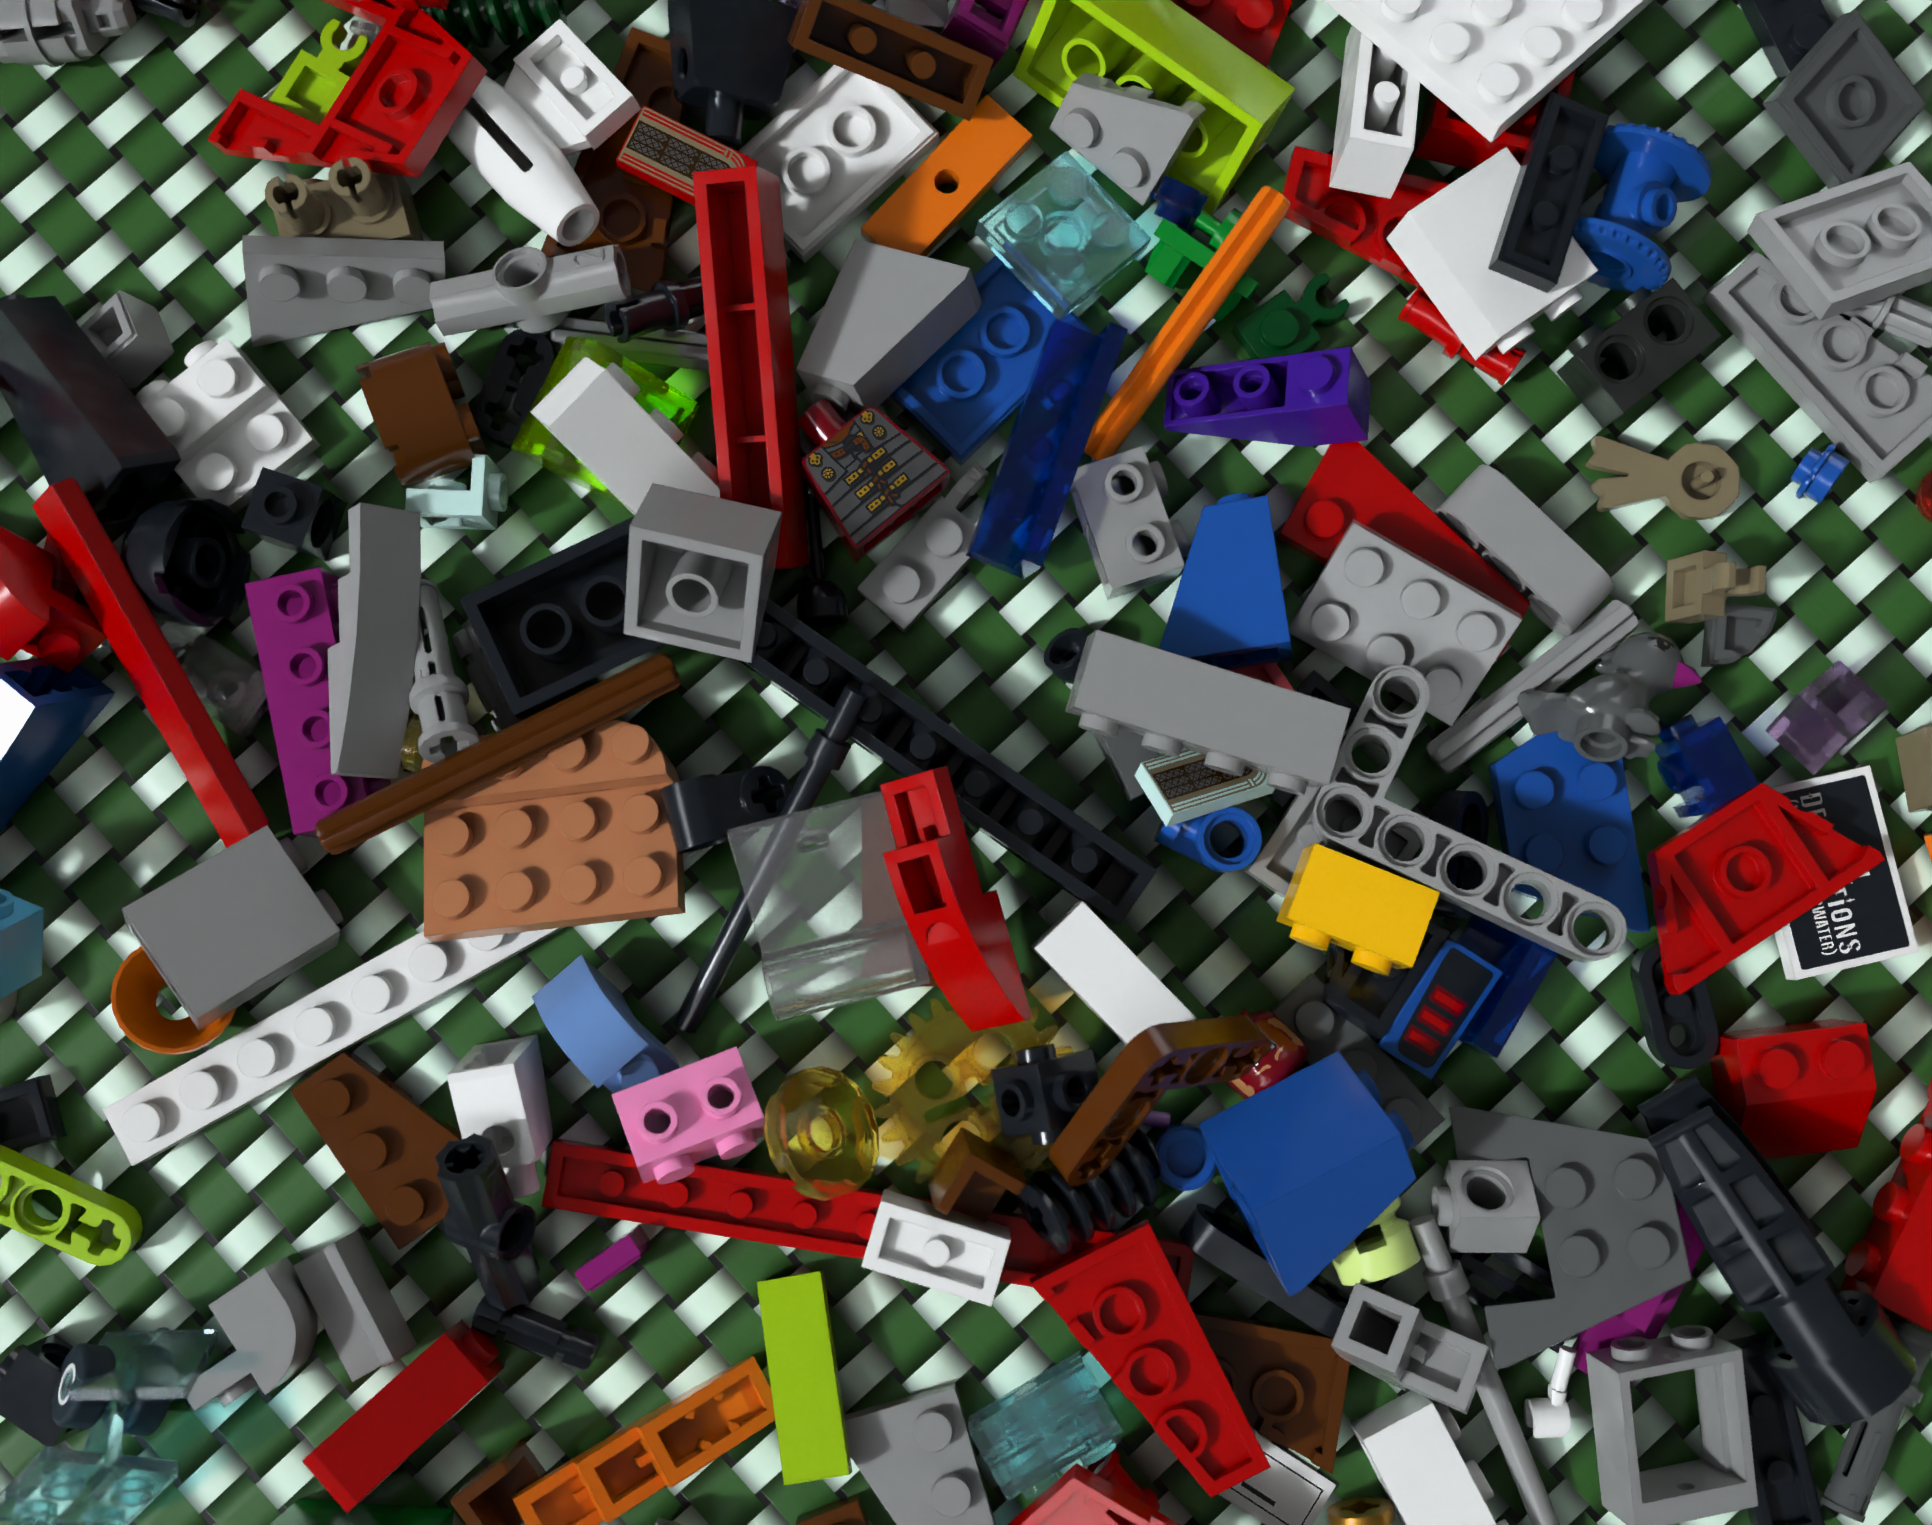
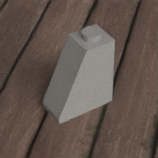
(883, 324)

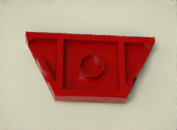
(1743, 879)

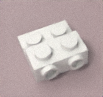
(226, 423)

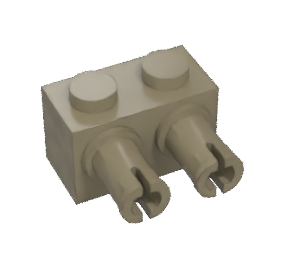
(345, 206)

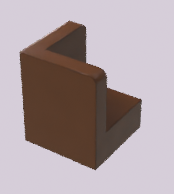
(974, 1176)
(488, 1492)

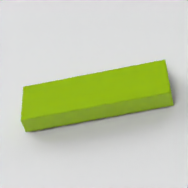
(804, 1378)

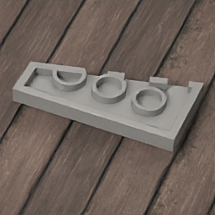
(1833, 368)

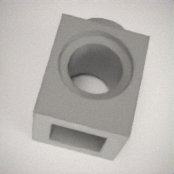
(1501, 1188)

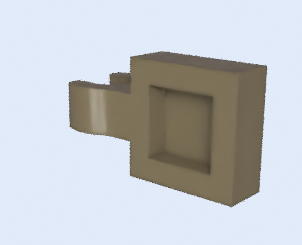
(1702, 582)

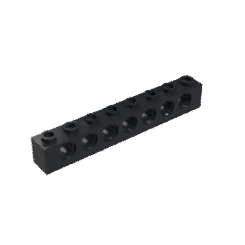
(986, 789)

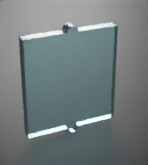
(149, 1365)

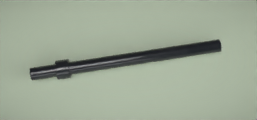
(825, 753)

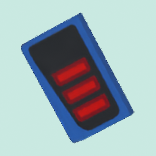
(1439, 1008)

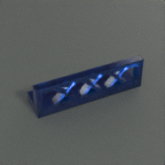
(1045, 447)

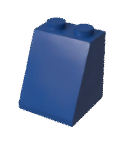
(1311, 1164)

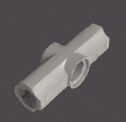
(530, 290)

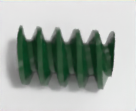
(485, 17)

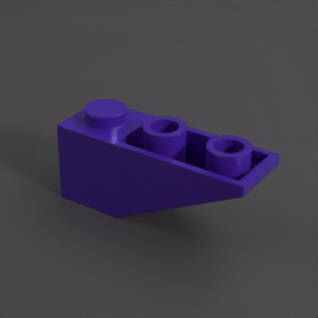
(1274, 399)

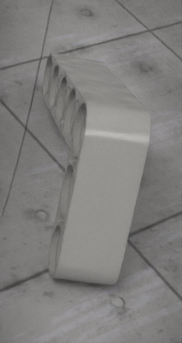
(1439, 843)

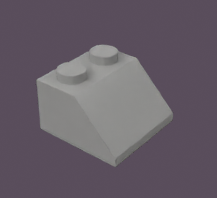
(700, 571)

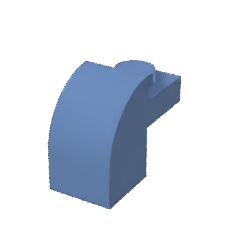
(599, 1030)

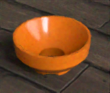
(135, 1010)

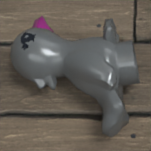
(1613, 709)

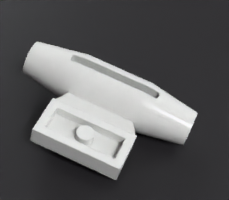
(522, 132)

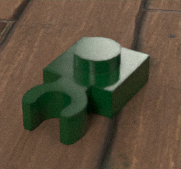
(1285, 326)

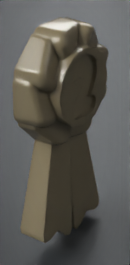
(1693, 482)

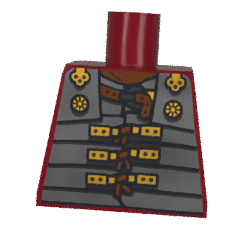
(867, 474)

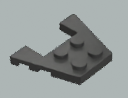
(1603, 1223)

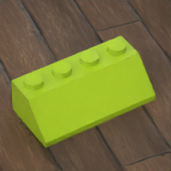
(1177, 58)

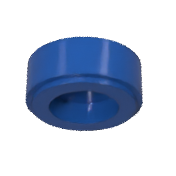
(1184, 1157)

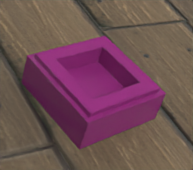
(613, 1259)

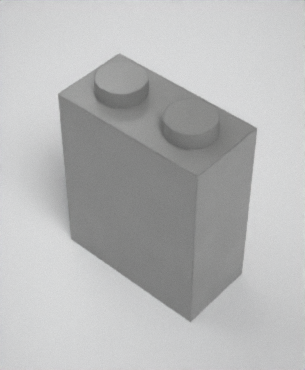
(234, 925)

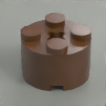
(416, 412)

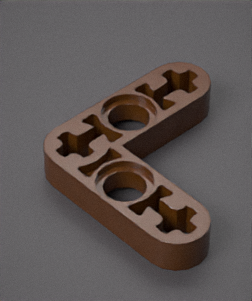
(1148, 1066)

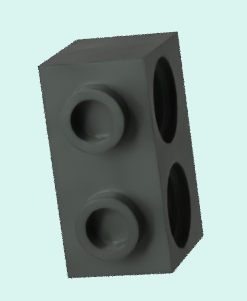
(1639, 355)

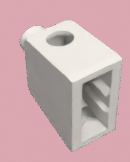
(504, 1097)

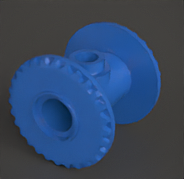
(1646, 179)

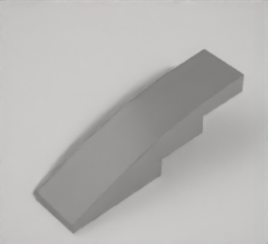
(378, 642)

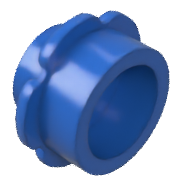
(1819, 473)

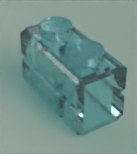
(1045, 1428)

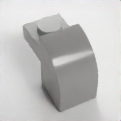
(270, 1329)
(1407, 1351)

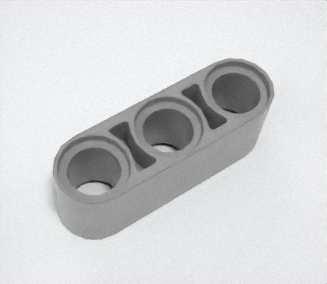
(1526, 549)

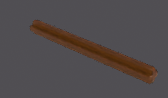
(497, 753)

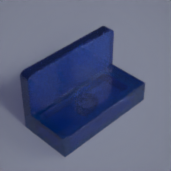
(1523, 970)

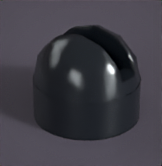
(1061, 649)

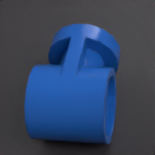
(1193, 839)

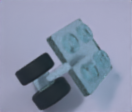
(94, 1482)

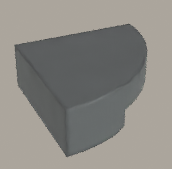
(1735, 634)

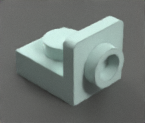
(452, 506)

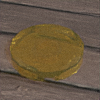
(822, 1133)

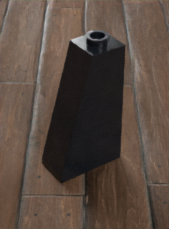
(79, 410)

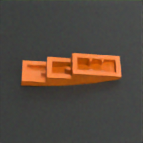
(652, 1451)

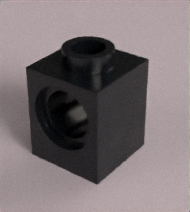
(294, 514)
(28, 1386)

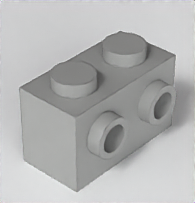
(1128, 523)

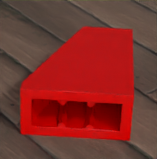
(404, 1414)

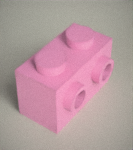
(690, 1117)

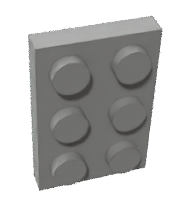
(1852, 240)
(1393, 608)

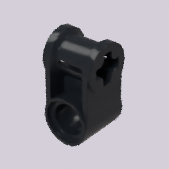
(710, 804)

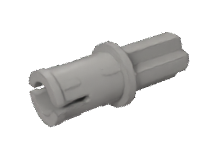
(1899, 317)

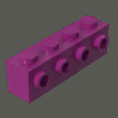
(293, 628)

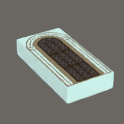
(1187, 789)

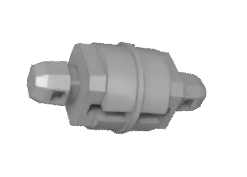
(60, 29)

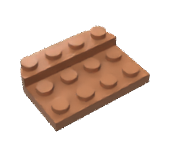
(556, 842)

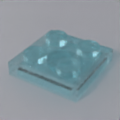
(1062, 235)

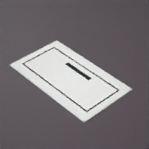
(1284, 1492)

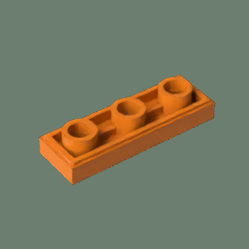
(969, 159)

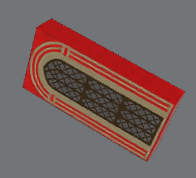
(669, 152)

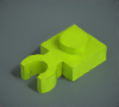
(314, 82)

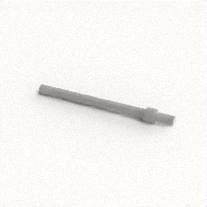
(1449, 1285)

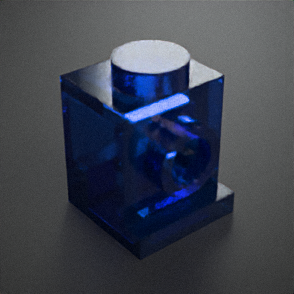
(1702, 764)

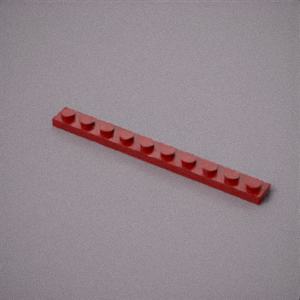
(771, 1211)

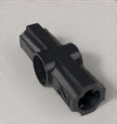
(489, 1221)

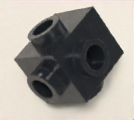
(1043, 1091)

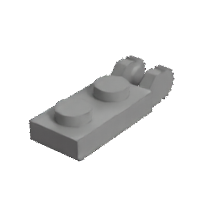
(925, 557)

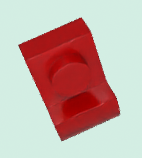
(35, 614)

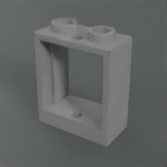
(1690, 1489)

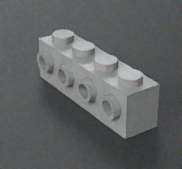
(1206, 711)

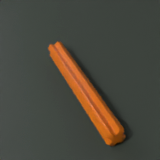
(1187, 322)

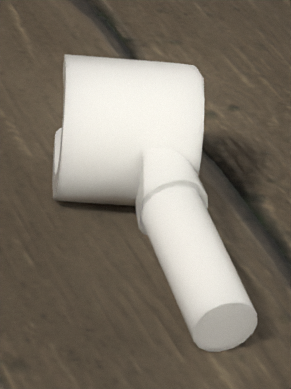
(1551, 1414)

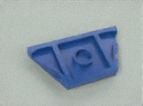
(1570, 822)

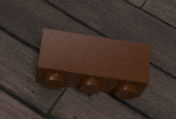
(892, 52)

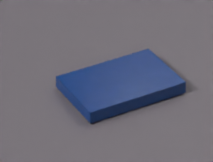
(984, 368)

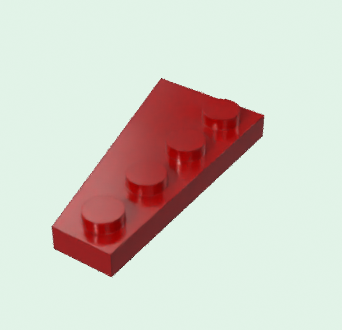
(1348, 217)

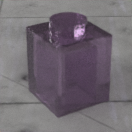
(1826, 717)

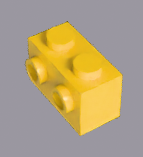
(1357, 909)

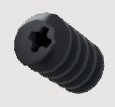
(1055, 1206)

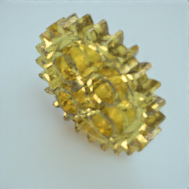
(953, 1043)

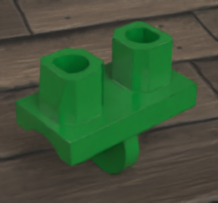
(1178, 250)

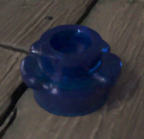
(1178, 202)

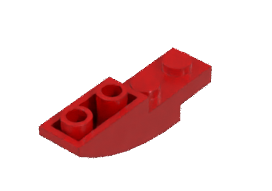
(943, 904)

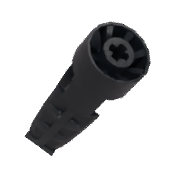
(1825, 1344)

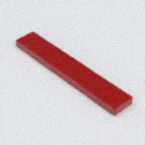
(149, 661)

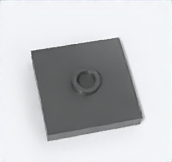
(1845, 102)

